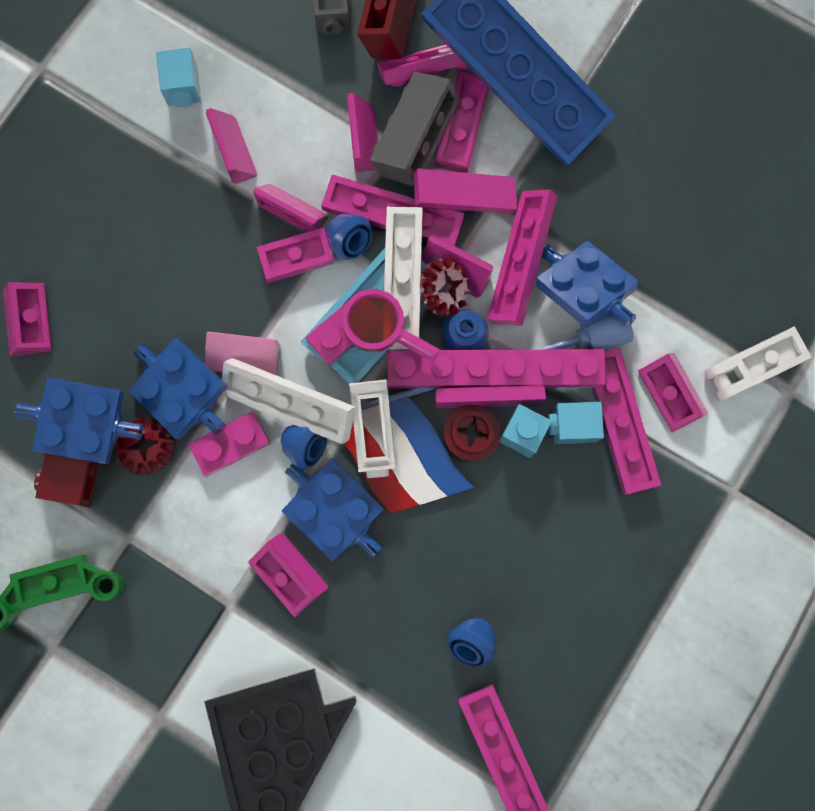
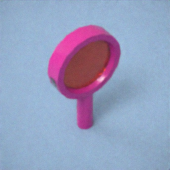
(376, 322)

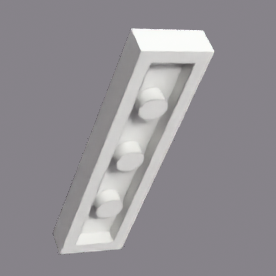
(404, 263)
(288, 400)

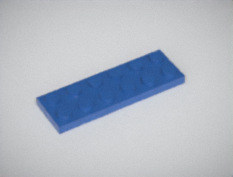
(522, 72)

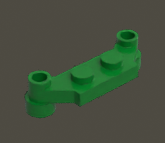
(54, 583)

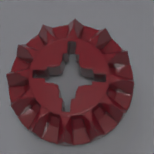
(436, 276)
(485, 425)
(158, 454)

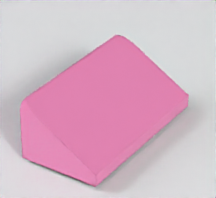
(255, 351)

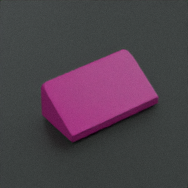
(363, 132)
(231, 146)
(289, 208)
(477, 269)
(26, 318)
(673, 392)
(288, 574)

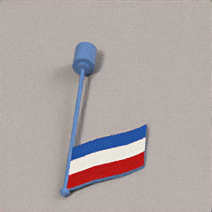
(421, 461)

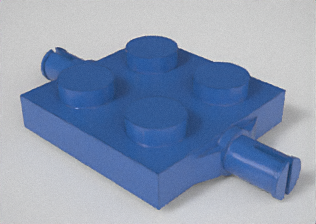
(587, 284)
(178, 389)
(78, 421)
(333, 510)

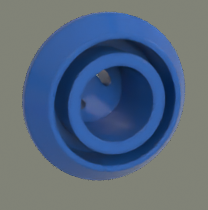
(349, 235)
(474, 329)
(302, 446)
(473, 643)

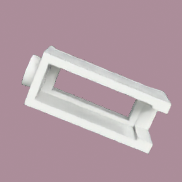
(373, 466)

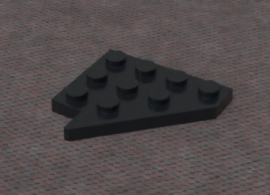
(274, 740)

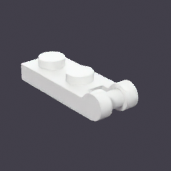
(759, 363)

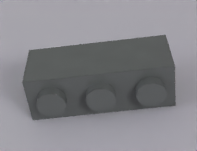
(415, 127)

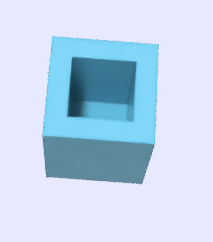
(178, 77)
(576, 423)
(525, 431)

